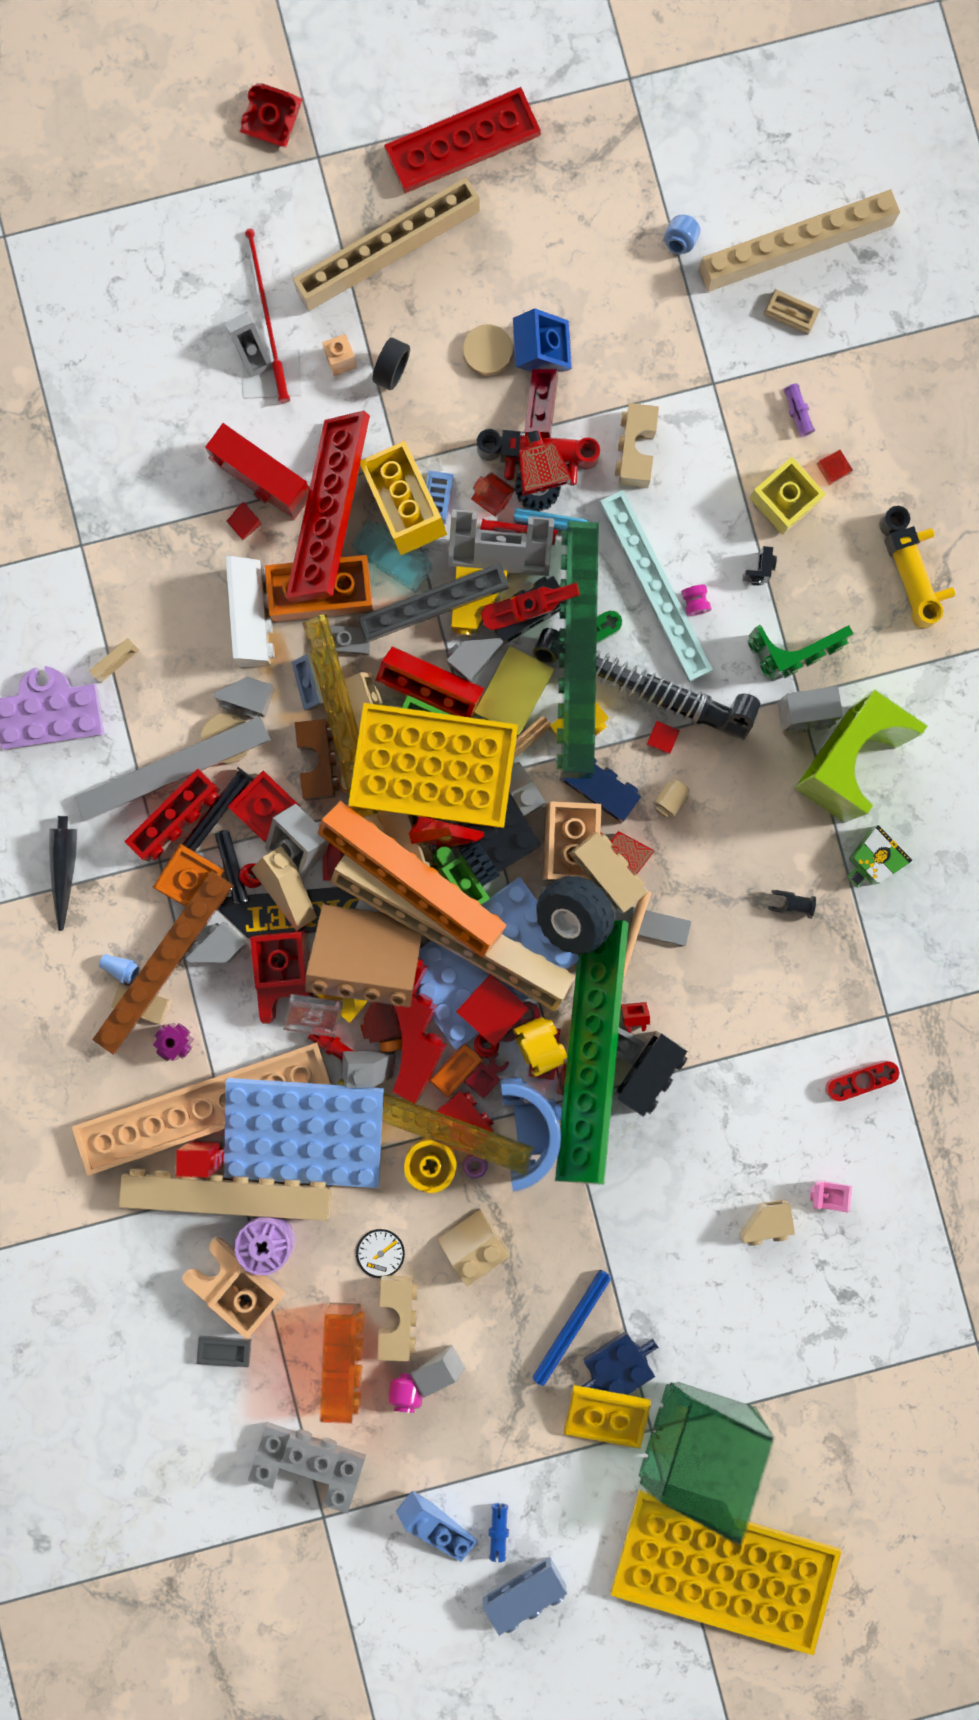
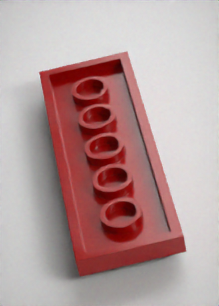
(462, 140)

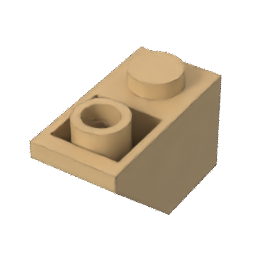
(768, 1222)

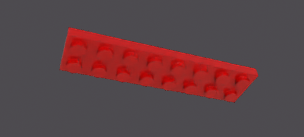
(328, 507)

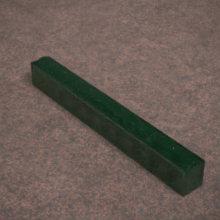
(579, 652)

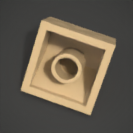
(473, 1247)

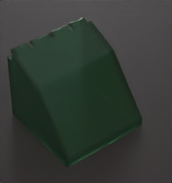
(707, 1458)

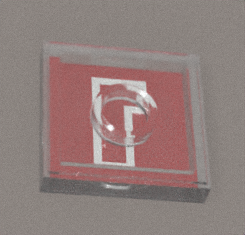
(312, 1015)

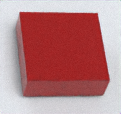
(663, 737)

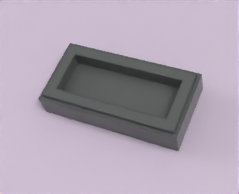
(224, 1351)

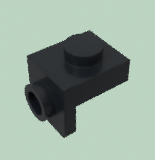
(766, 565)

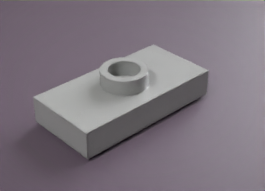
(349, 640)

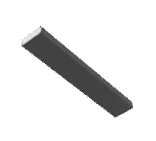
(433, 602)

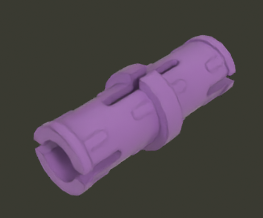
(799, 410)

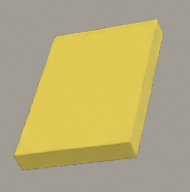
(514, 689)

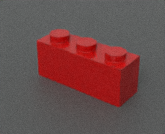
(199, 1158)

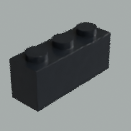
(513, 631)

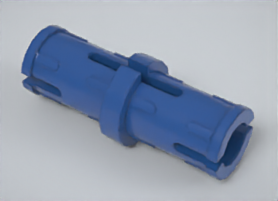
(498, 1532)

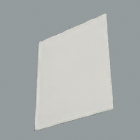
(264, 383)

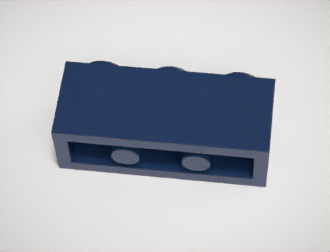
(604, 789)

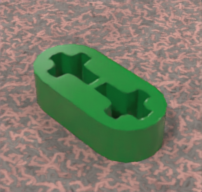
(607, 632)

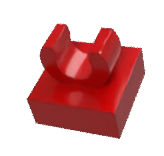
(635, 1015)

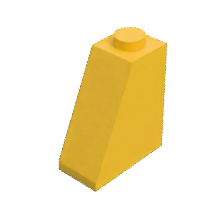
(468, 619)

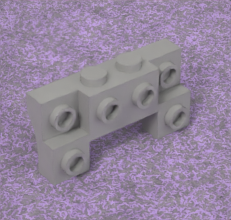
(515, 551)
(310, 1458)

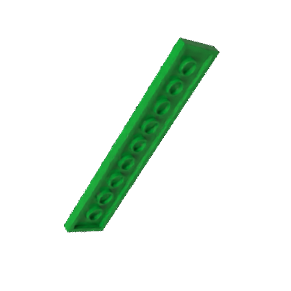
(592, 1061)

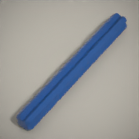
(571, 1327)

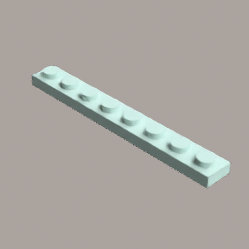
(656, 586)

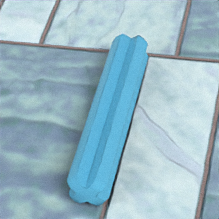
(560, 522)

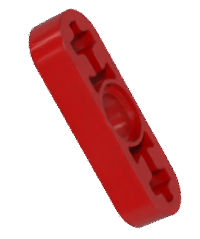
(877, 1068)

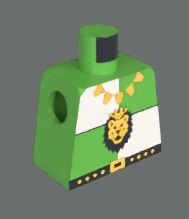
(876, 858)

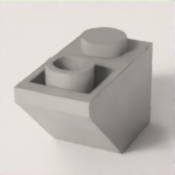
(246, 694)
(220, 946)

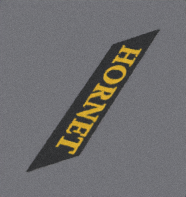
(263, 916)

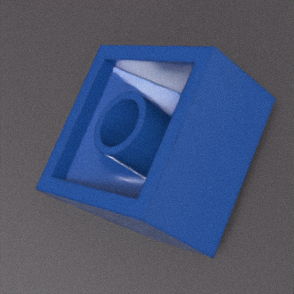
(541, 341)

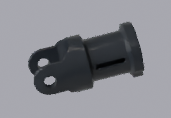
(795, 904)

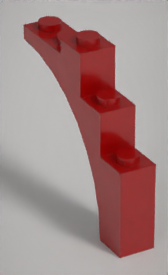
(419, 1050)

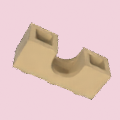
(639, 423)
(396, 1342)

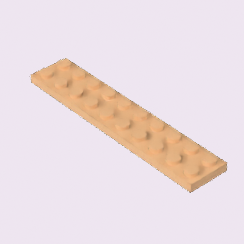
(184, 1112)

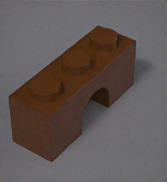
(319, 782)

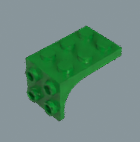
(786, 663)

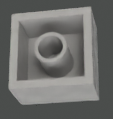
(810, 709)

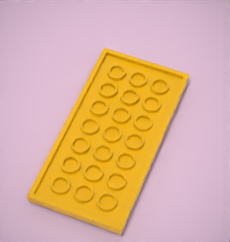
(763, 1589)

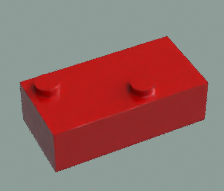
(258, 471)

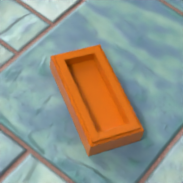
(456, 1070)

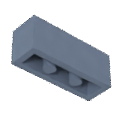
(524, 1596)

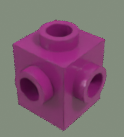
(182, 1042)

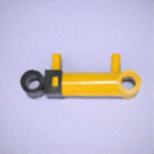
(903, 546)

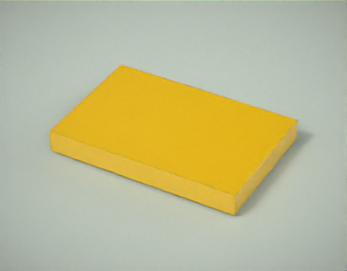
(607, 1416)

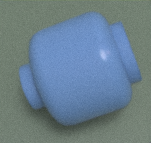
(682, 234)

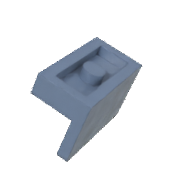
(307, 682)

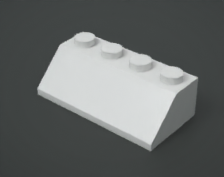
(249, 612)

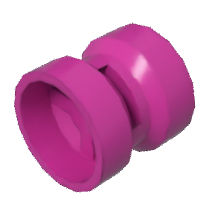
(696, 600)

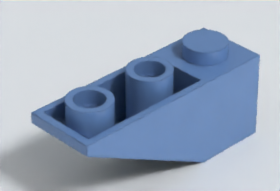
(434, 1526)

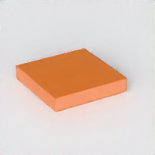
(184, 874)

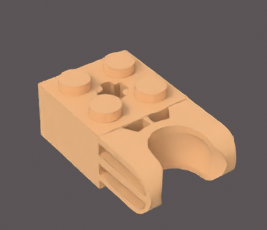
(225, 1290)

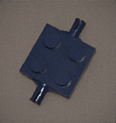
(620, 1365)

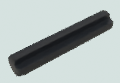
(231, 866)

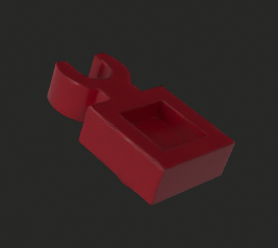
(485, 1078)

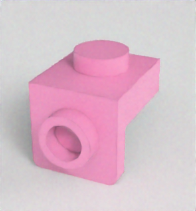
(831, 1196)

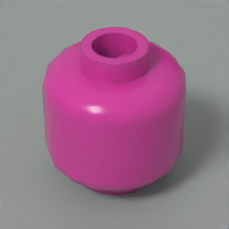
(404, 1394)

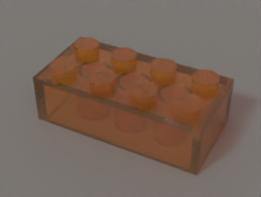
(340, 1363)

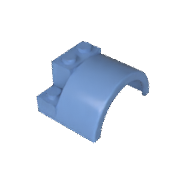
(535, 1126)

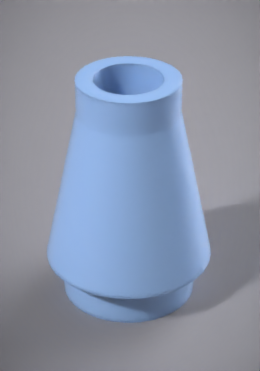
(120, 968)

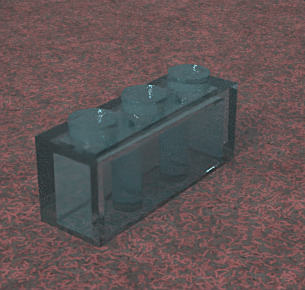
(378, 545)

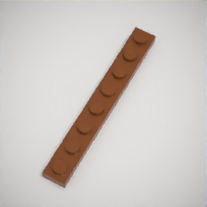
(163, 962)

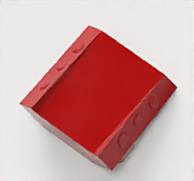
(270, 114)
(442, 833)

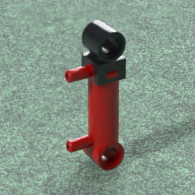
(513, 442)

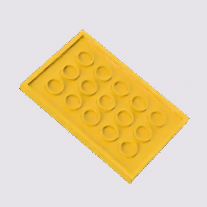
(433, 765)

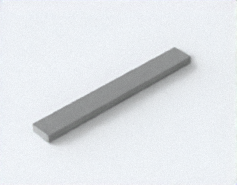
(172, 768)

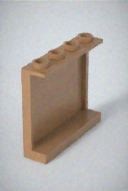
(363, 957)

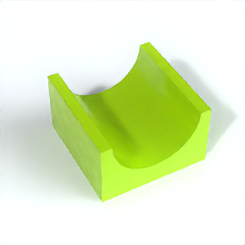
(831, 775)

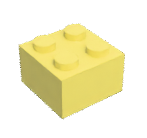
(787, 495)

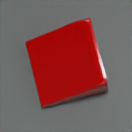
(243, 521)

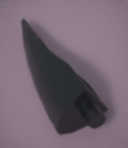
(62, 863)

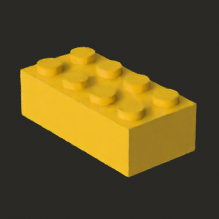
(403, 498)

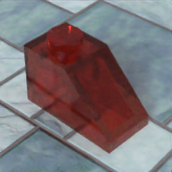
(380, 1022)

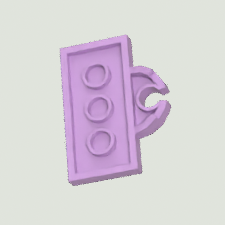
(49, 712)

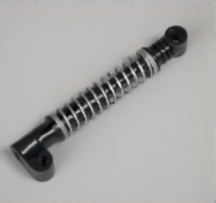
(700, 707)

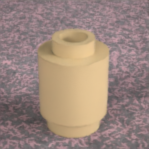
(671, 798)

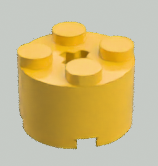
(539, 1045)
(424, 1178)

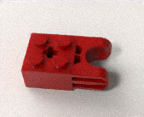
(271, 977)

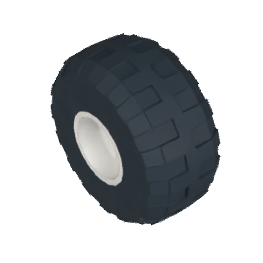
(575, 914)

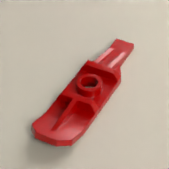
(514, 611)

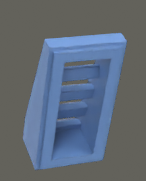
(445, 505)

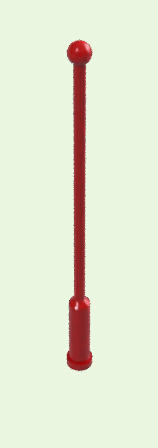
(283, 396)

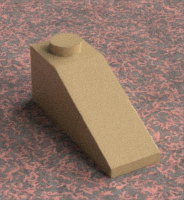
(285, 886)

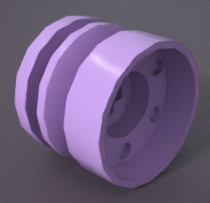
(280, 1241)

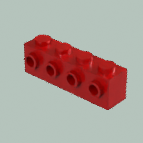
(429, 683)
(173, 815)

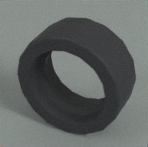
(391, 363)

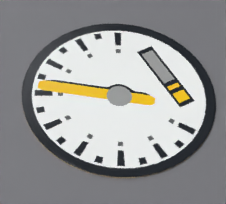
(380, 1253)

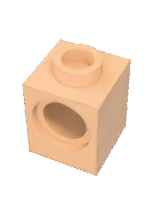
(339, 354)

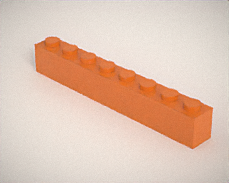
(411, 878)

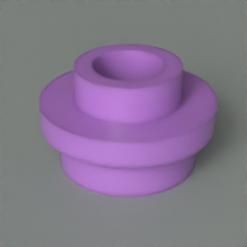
(471, 1172)

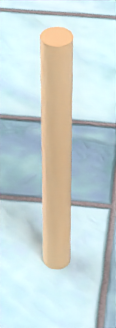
(635, 927)

